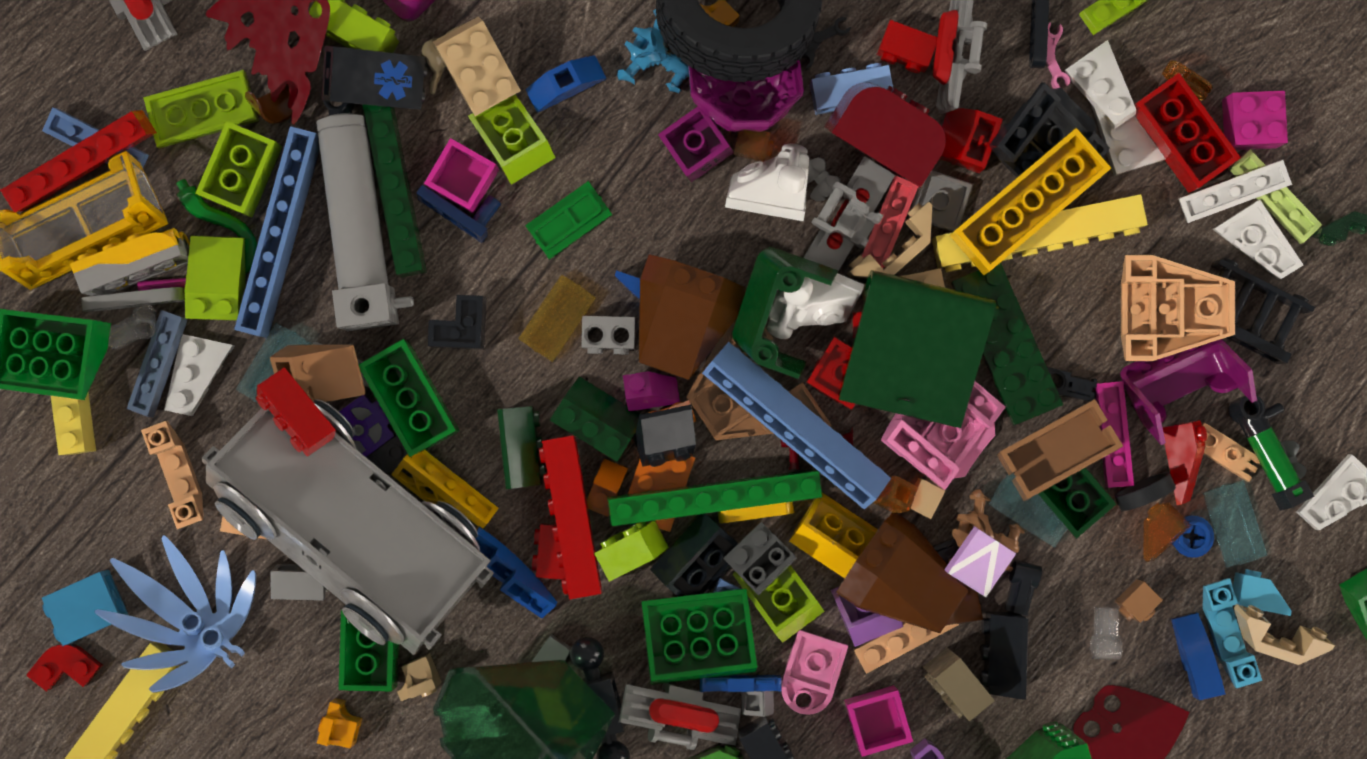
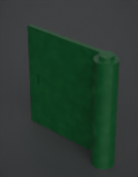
(917, 347)

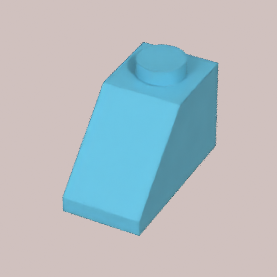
(1259, 592)

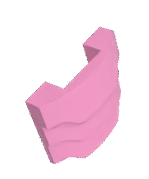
(941, 449)

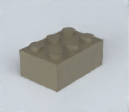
(957, 685)

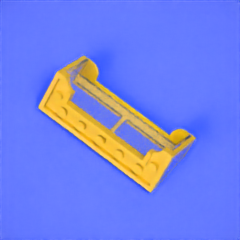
(80, 221)

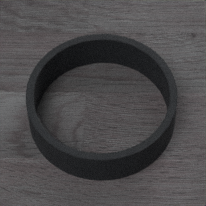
(1145, 491)

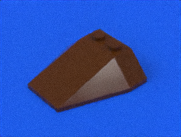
(683, 314)
(903, 578)

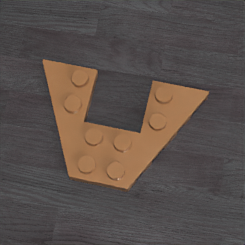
(725, 416)

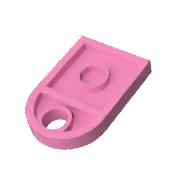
(813, 670)

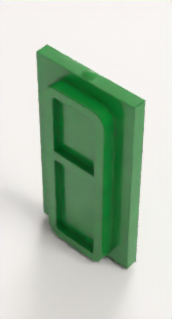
(568, 220)

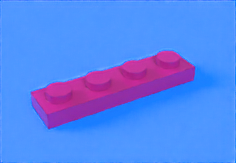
(1118, 464)

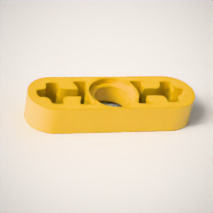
(756, 512)

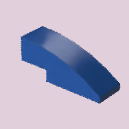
(1197, 657)

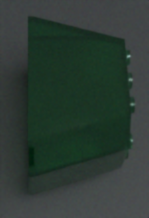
(520, 712)

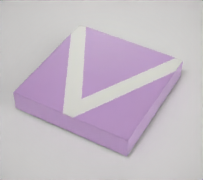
(980, 561)

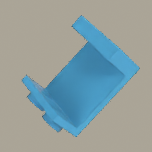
(74, 607)

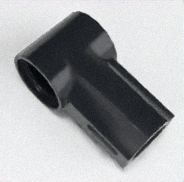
(1023, 580)

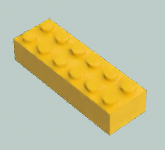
(1030, 201)

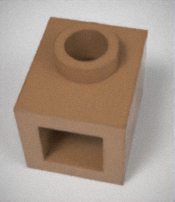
(1138, 602)

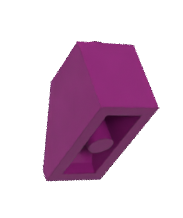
(650, 390)

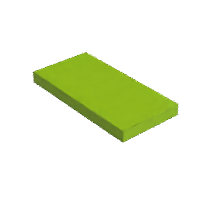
(199, 109)

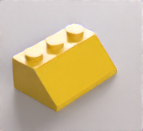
(832, 534)

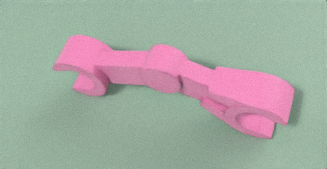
(1051, 61)

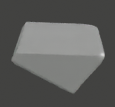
(758, 703)

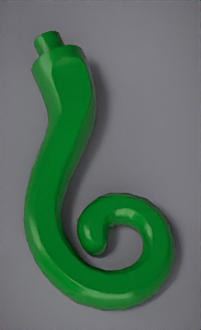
(200, 209)

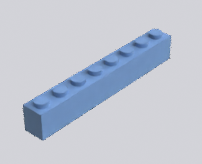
(278, 233)
(797, 425)

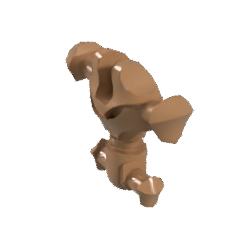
(980, 520)

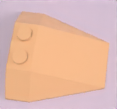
(1172, 308)

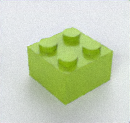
(630, 549)

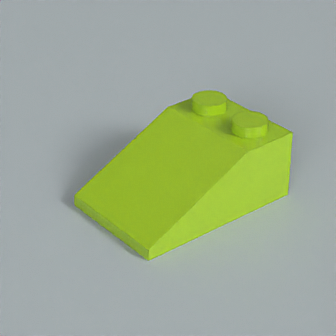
(513, 138)
(215, 278)
(785, 603)

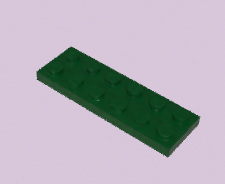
(1012, 350)

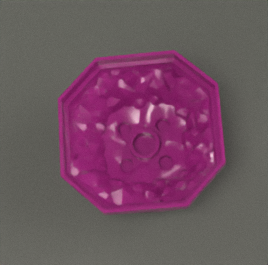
(747, 104)

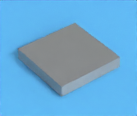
(948, 199)

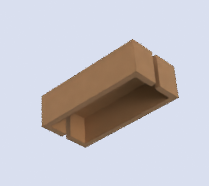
(1059, 450)

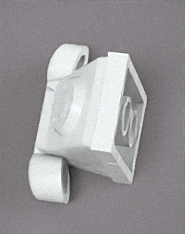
(773, 186)
(813, 305)

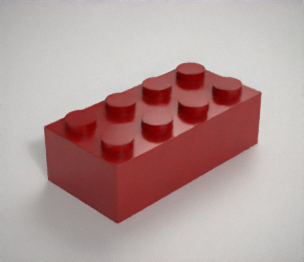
(1185, 133)

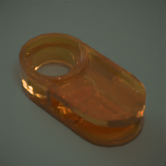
(1198, 84)

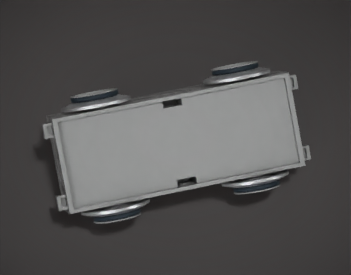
(349, 528)

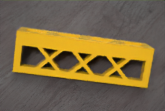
(446, 487)

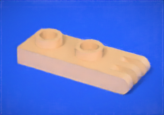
(1229, 453)

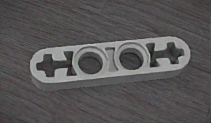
(132, 299)

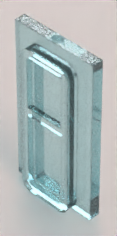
(261, 366)
(1030, 514)
(1235, 524)

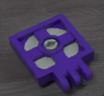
(368, 423)

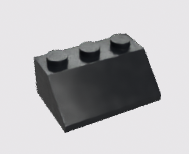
(695, 558)
(1005, 654)

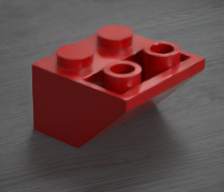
(968, 138)

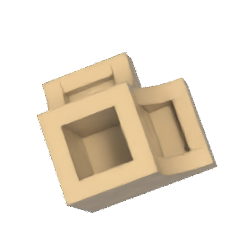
(420, 678)

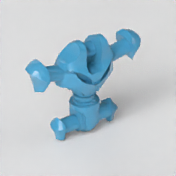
(651, 50)

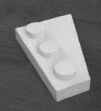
(1103, 85)
(1261, 240)
(194, 370)

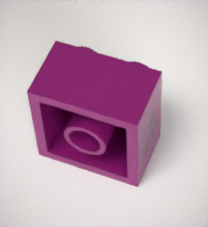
(695, 143)

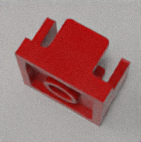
(830, 371)

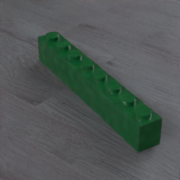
(395, 190)

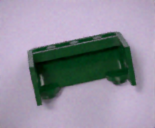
(773, 272)

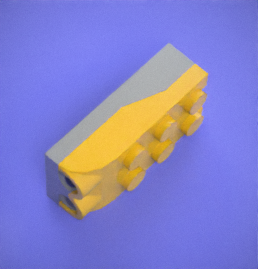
(130, 261)

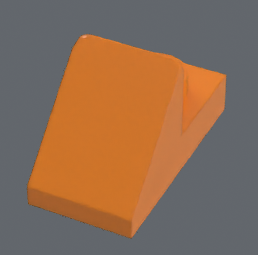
(606, 484)

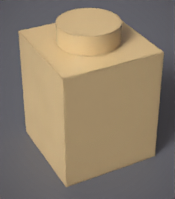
(927, 497)

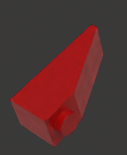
(1184, 453)

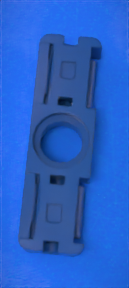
(742, 683)

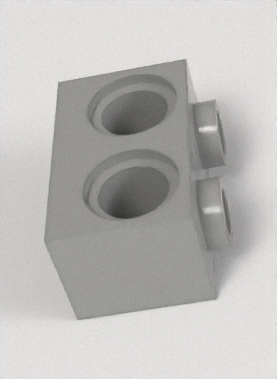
(609, 326)

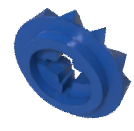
(1199, 546)

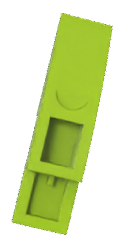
(1106, 12)

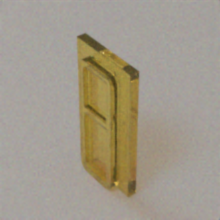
(557, 318)

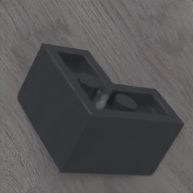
(466, 330)

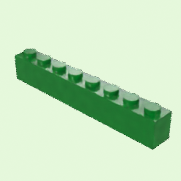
(714, 497)

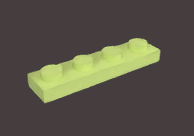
(1281, 203)

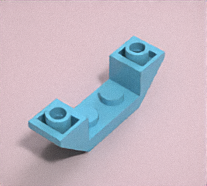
(1226, 635)

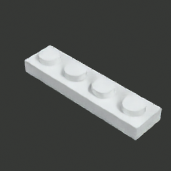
(1235, 191)

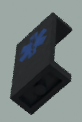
(373, 78)

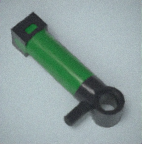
(1269, 451)

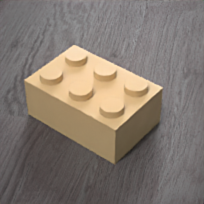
(476, 66)

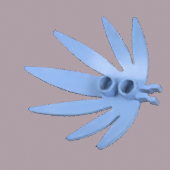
(200, 631)

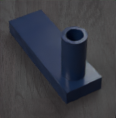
(472, 226)

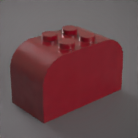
(889, 130)

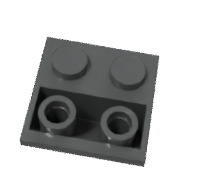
(760, 558)

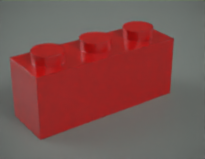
(294, 412)

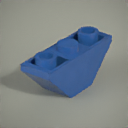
(565, 82)

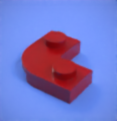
(61, 659)

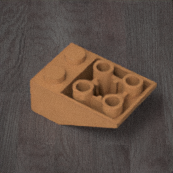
(322, 370)

